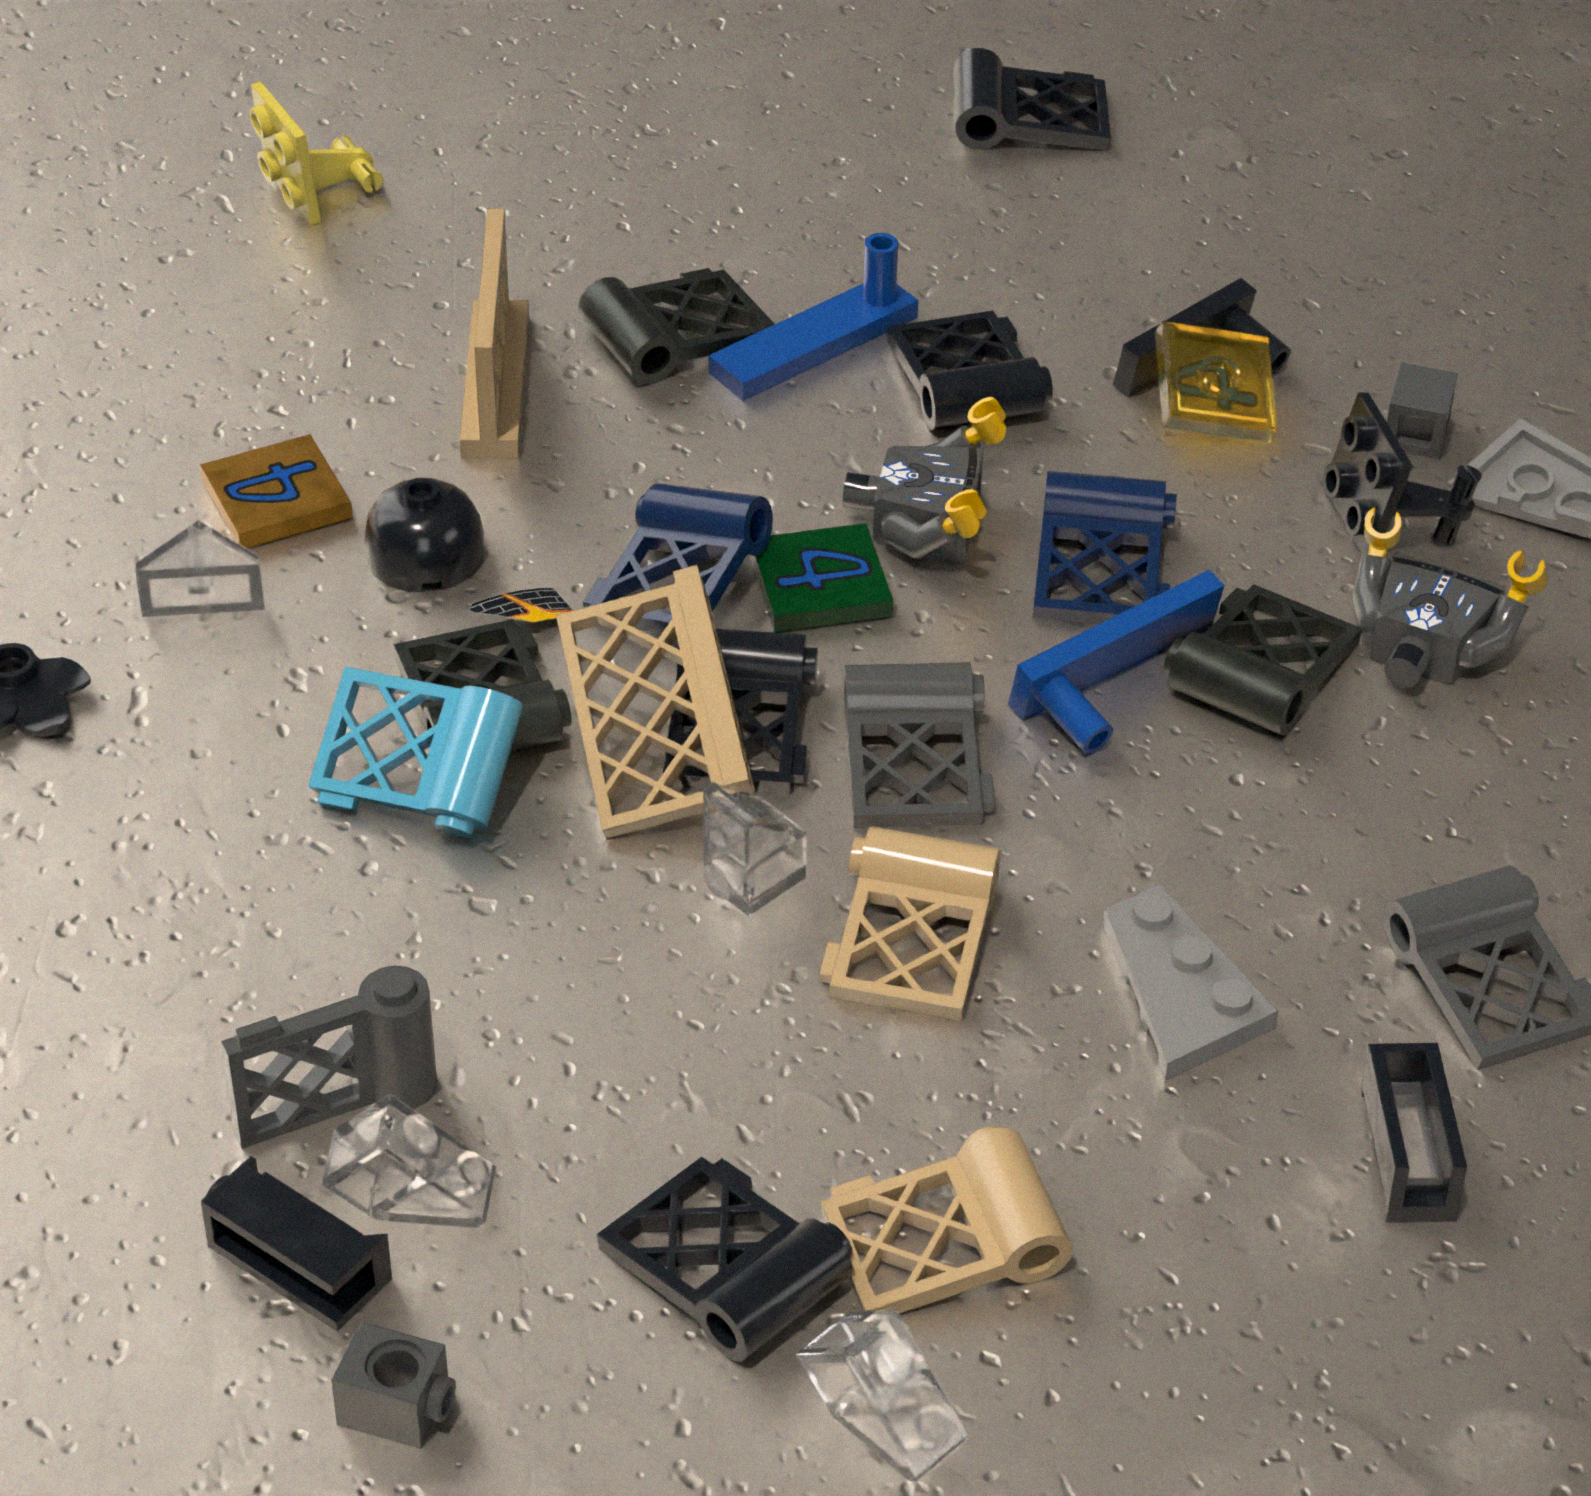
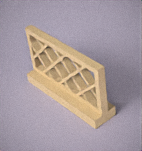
(495, 356)
(704, 678)

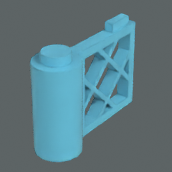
(463, 759)

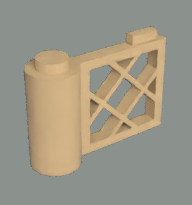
(921, 876)
(1003, 1212)

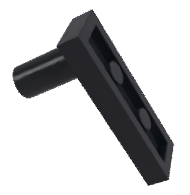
(1223, 310)

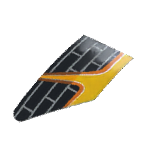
(524, 605)

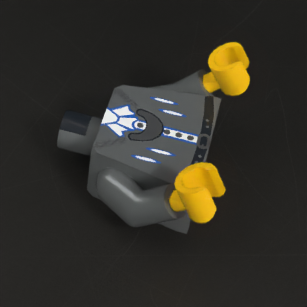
(931, 493)
(1434, 617)

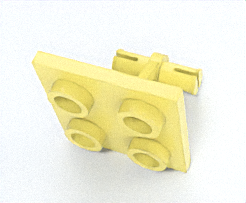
(300, 169)

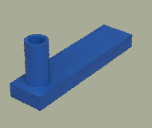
(821, 330)
(1059, 674)

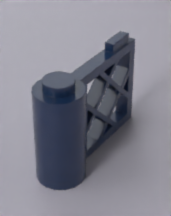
(1102, 516)
(693, 528)

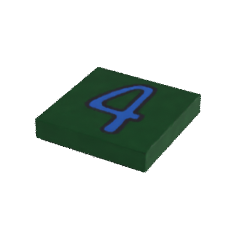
(822, 578)

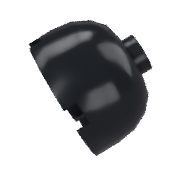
(423, 535)

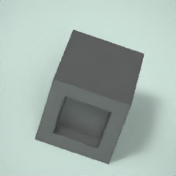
(1421, 408)
(369, 1382)

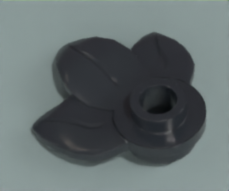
(36, 690)

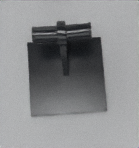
(1374, 472)

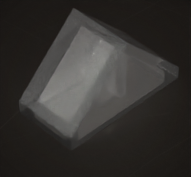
(199, 575)

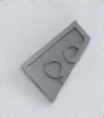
(1535, 479)
(1184, 983)

